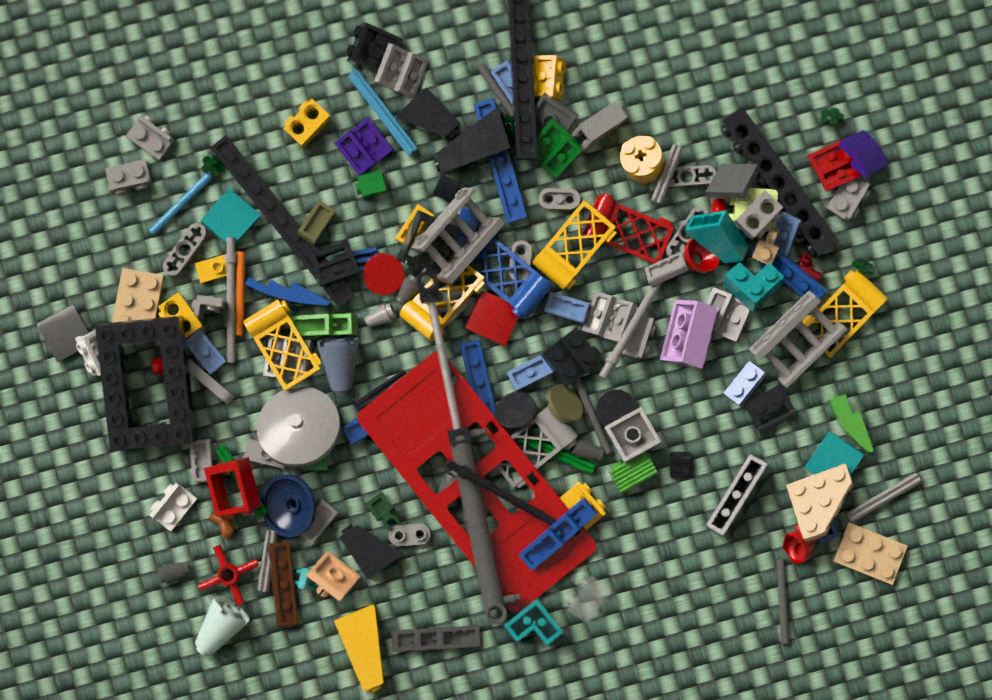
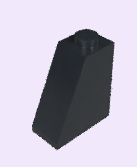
(429, 115)
(368, 550)

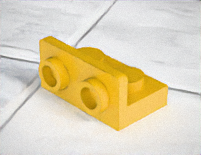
(548, 76)
(576, 493)

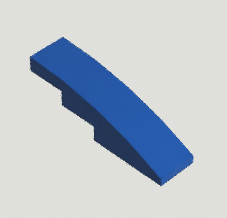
(296, 293)
(557, 533)

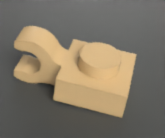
(766, 248)

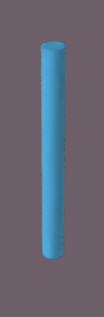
(180, 204)

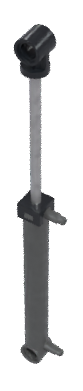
(470, 492)

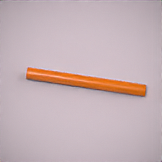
(240, 290)

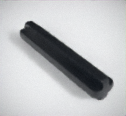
(364, 401)

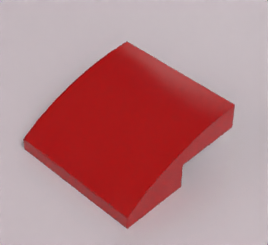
(832, 166)
(492, 318)

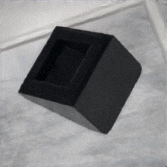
(446, 188)
(680, 464)

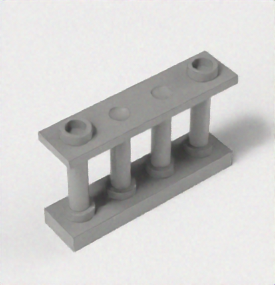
(476, 241)
(778, 334)

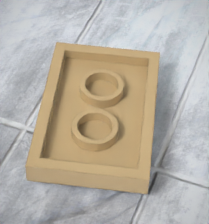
(137, 295)
(870, 553)

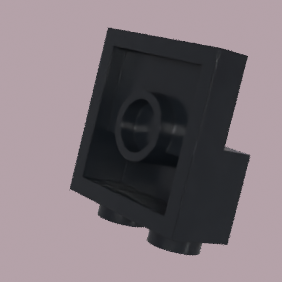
(370, 46)
(571, 357)

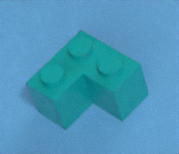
(753, 289)
(536, 618)

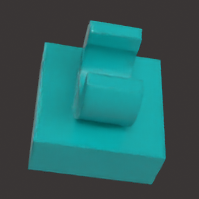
(304, 581)

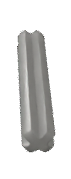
(667, 174)
(265, 573)

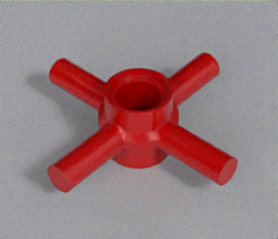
(220, 578)

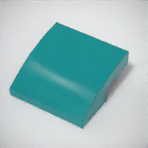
(230, 217)
(832, 453)

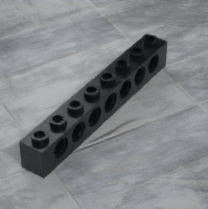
(742, 120)

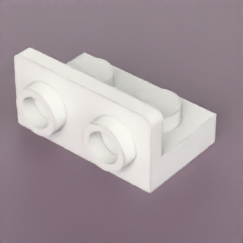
(88, 348)
(173, 506)

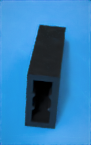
(477, 144)

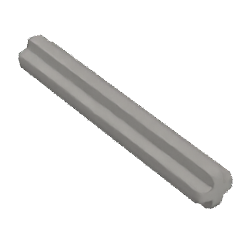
(883, 497)

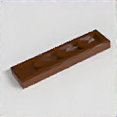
(283, 584)

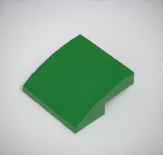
(556, 147)

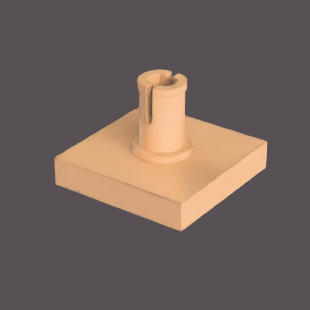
(332, 576)

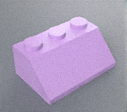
(689, 333)

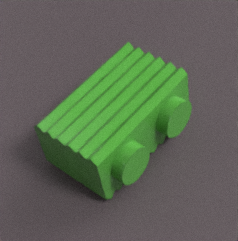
(632, 472)

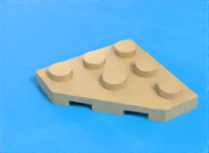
(819, 500)

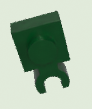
(381, 509)

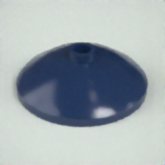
(280, 499)

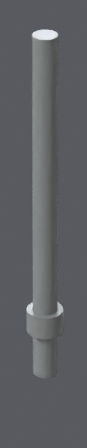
(230, 258)
(613, 358)

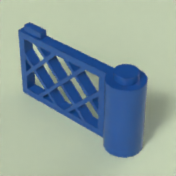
(531, 290)

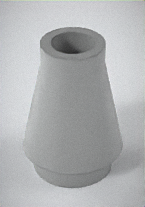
(382, 315)

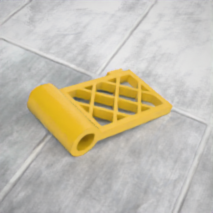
(559, 268)
(863, 293)
(418, 314)
(271, 319)

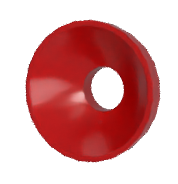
(708, 261)

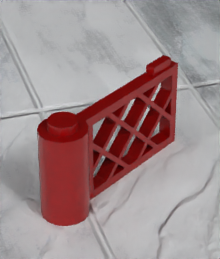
(609, 209)

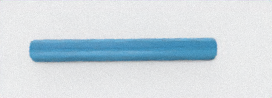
(382, 112)

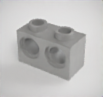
(755, 212)

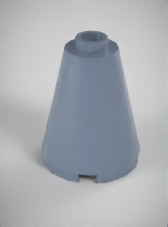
(339, 362)

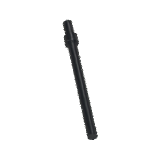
(466, 473)

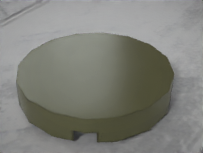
(564, 404)

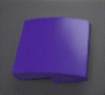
(364, 146)
(866, 153)

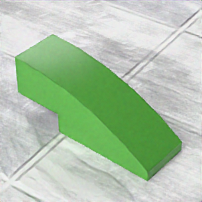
(326, 325)
(850, 423)

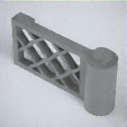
(557, 432)

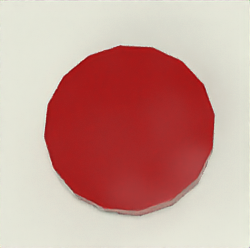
(383, 274)

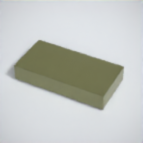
(316, 222)

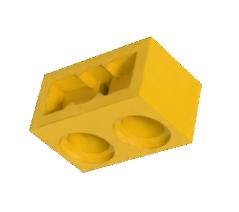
(311, 126)
(185, 310)

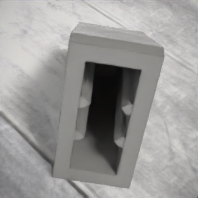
(599, 126)

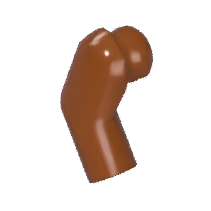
(226, 525)

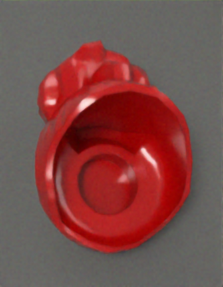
(796, 547)

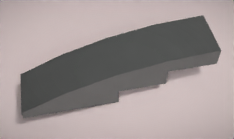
(435, 638)

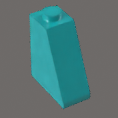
(718, 235)

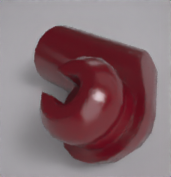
(805, 263)

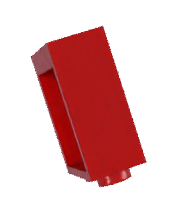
(246, 486)

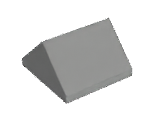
(632, 435)

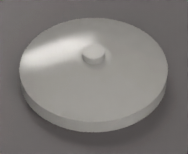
(298, 426)

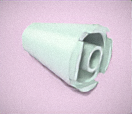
(220, 625)

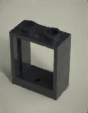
(444, 249)

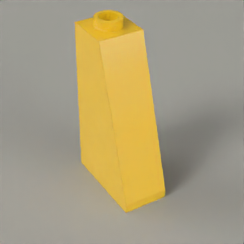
(362, 643)

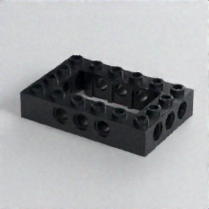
(172, 339)

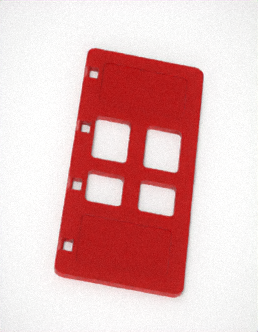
(412, 425)

